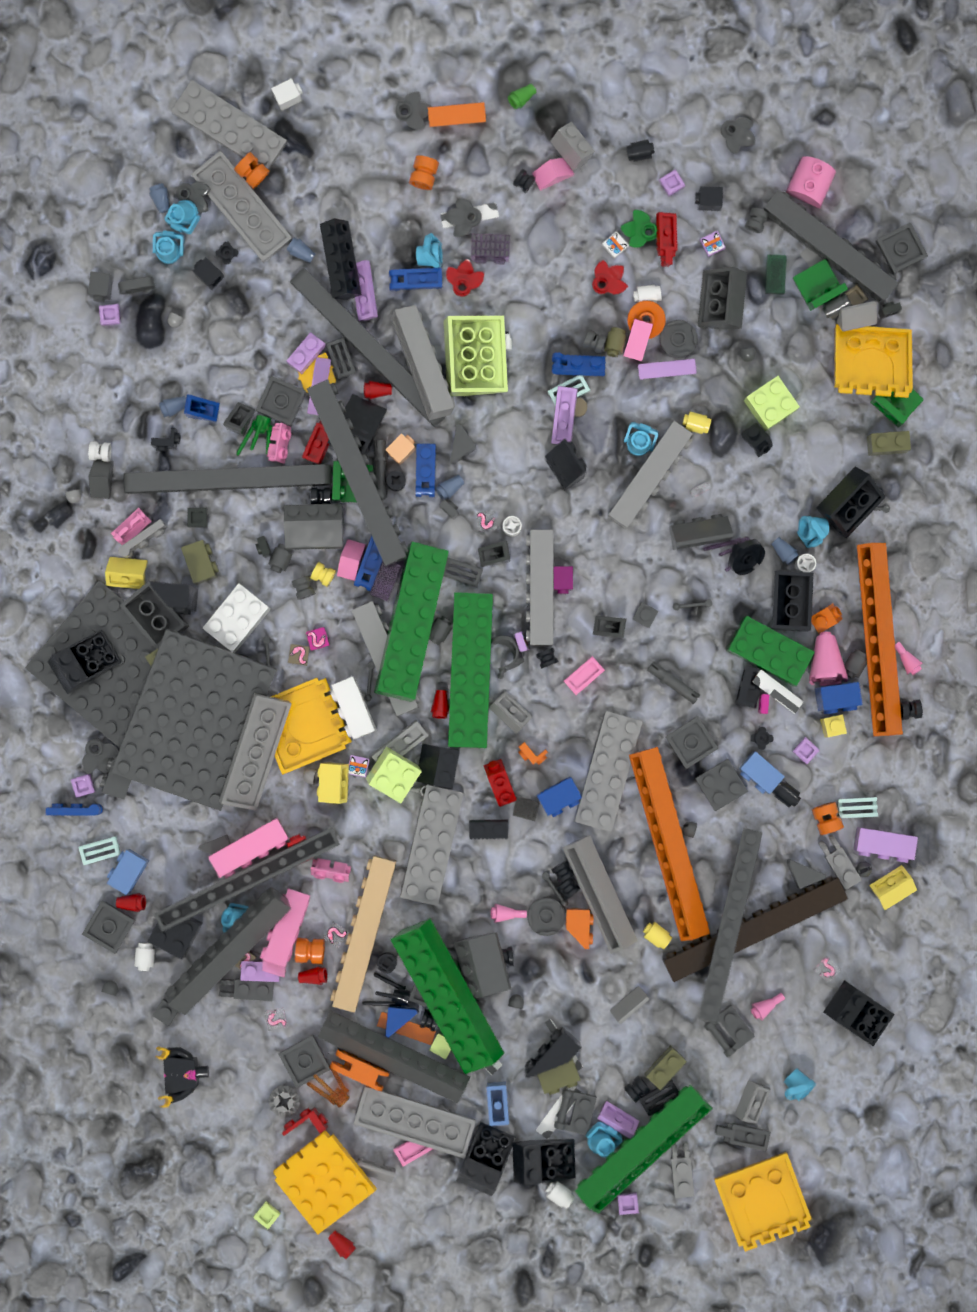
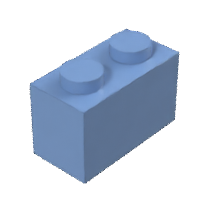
(761, 773)
(127, 871)
(497, 1103)

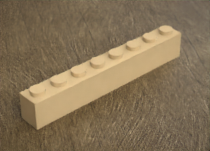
(364, 933)

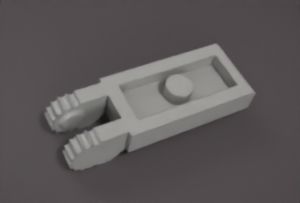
(840, 864)
(682, 1173)

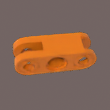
(359, 1069)

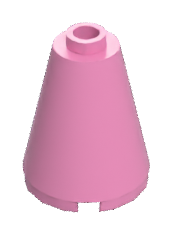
(827, 662)

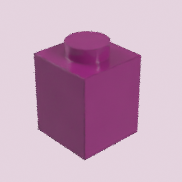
(563, 579)

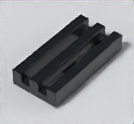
(646, 1105)

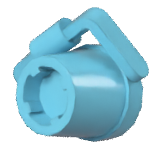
(183, 213)
(167, 249)
(429, 253)
(639, 442)
(812, 528)
(231, 914)
(798, 1085)
(601, 1140)

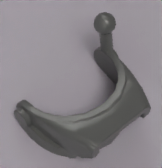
(513, 646)

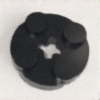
(746, 556)

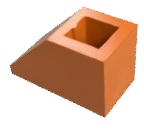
(578, 925)

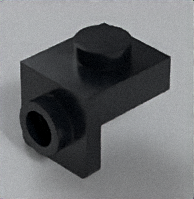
(757, 439)
(164, 444)

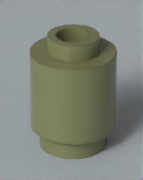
(615, 342)

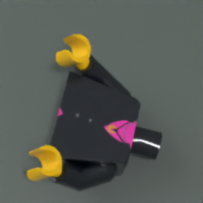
(180, 1074)

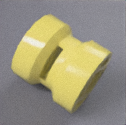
(323, 574)

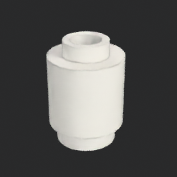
(647, 292)
(144, 956)
(559, 1194)

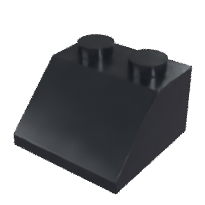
(438, 766)

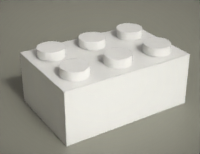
(236, 618)
(353, 708)

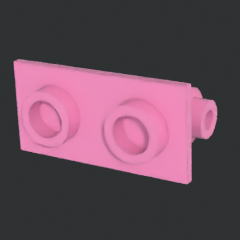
(281, 434)
(131, 527)
(321, 870)

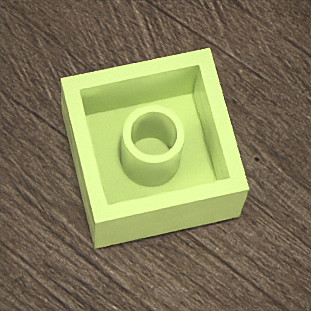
(771, 403)
(393, 775)

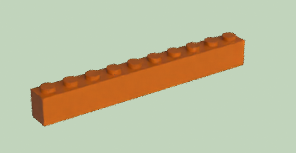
(879, 639)
(669, 844)

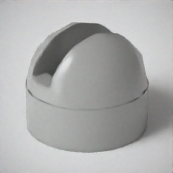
(174, 320)
(73, 496)
(310, 776)

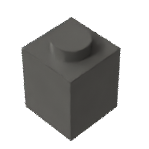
(100, 286)

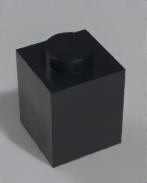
(709, 198)
(208, 273)

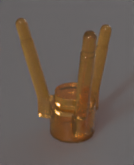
(337, 1096)

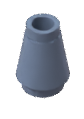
(160, 197)
(300, 250)
(172, 406)
(449, 487)
(785, 551)

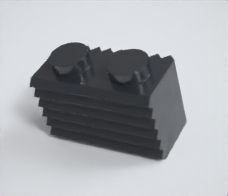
(488, 829)

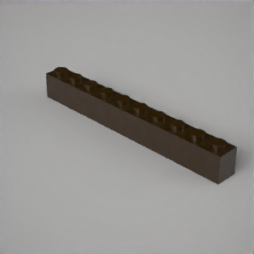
(759, 926)

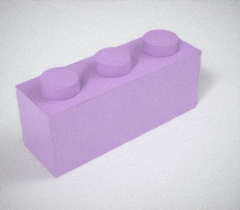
(885, 844)

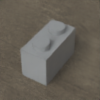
(572, 146)

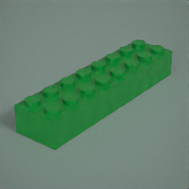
(411, 622)
(470, 670)
(447, 996)
(643, 1149)

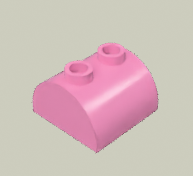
(811, 181)

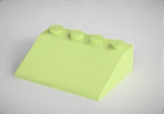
(475, 355)

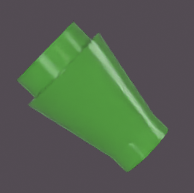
(521, 96)

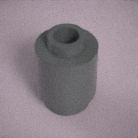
(833, 306)
(280, 558)
(440, 630)
(855, 664)

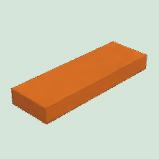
(456, 114)

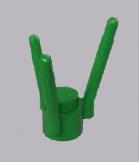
(259, 425)

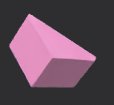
(552, 173)
(350, 559)

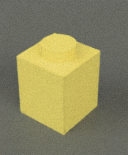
(833, 726)

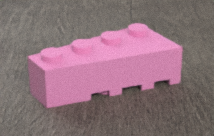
(249, 847)
(285, 935)

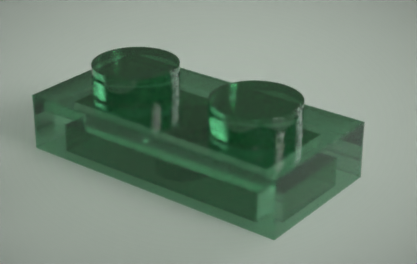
(775, 274)

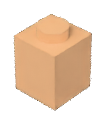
(401, 448)

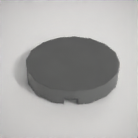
(678, 339)
(546, 916)

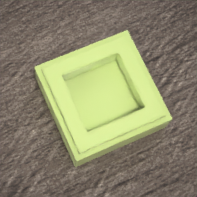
(440, 1046)
(267, 1215)

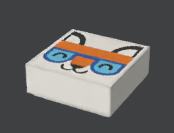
(615, 245)

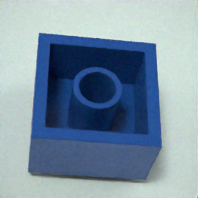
(842, 696)
(559, 796)

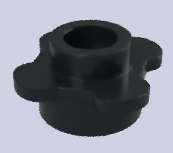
(224, 248)
(762, 733)

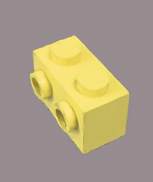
(333, 782)

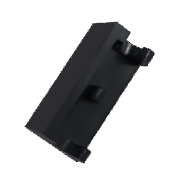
(748, 691)

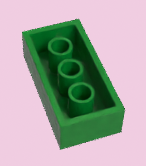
(770, 651)

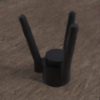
(399, 997)

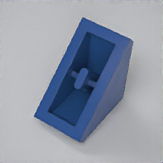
(201, 408)
(398, 1017)

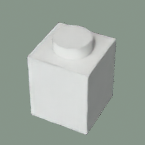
(287, 94)

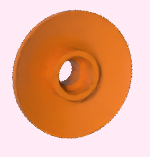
(650, 309)

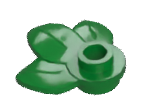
(636, 229)

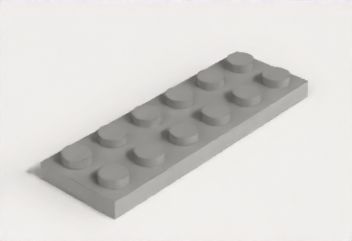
(228, 125)
(242, 207)
(255, 752)
(608, 771)
(431, 845)
(415, 1122)

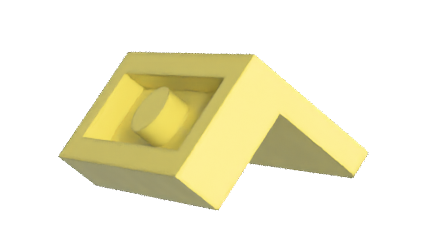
(125, 572)
(893, 887)

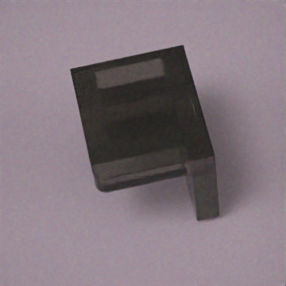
(526, 808)

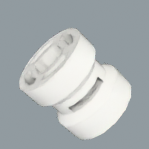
(100, 451)
(512, 526)
(809, 563)

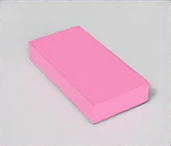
(638, 339)
(584, 675)
(410, 1151)

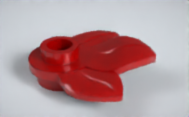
(464, 276)
(610, 277)

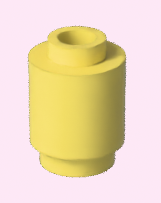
(696, 422)
(657, 935)

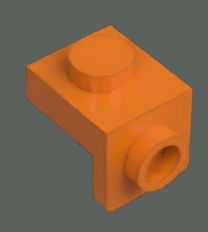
(826, 618)
(526, 753)

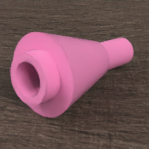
(910, 662)
(502, 913)
(763, 1008)

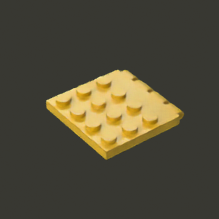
(873, 360)
(310, 727)
(323, 1181)
(763, 1201)

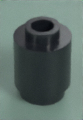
(640, 150)
(787, 794)

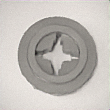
(285, 1092)

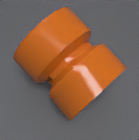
(251, 170)
(424, 170)
(828, 825)
(309, 950)

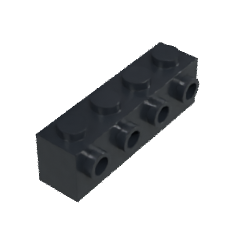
(340, 259)

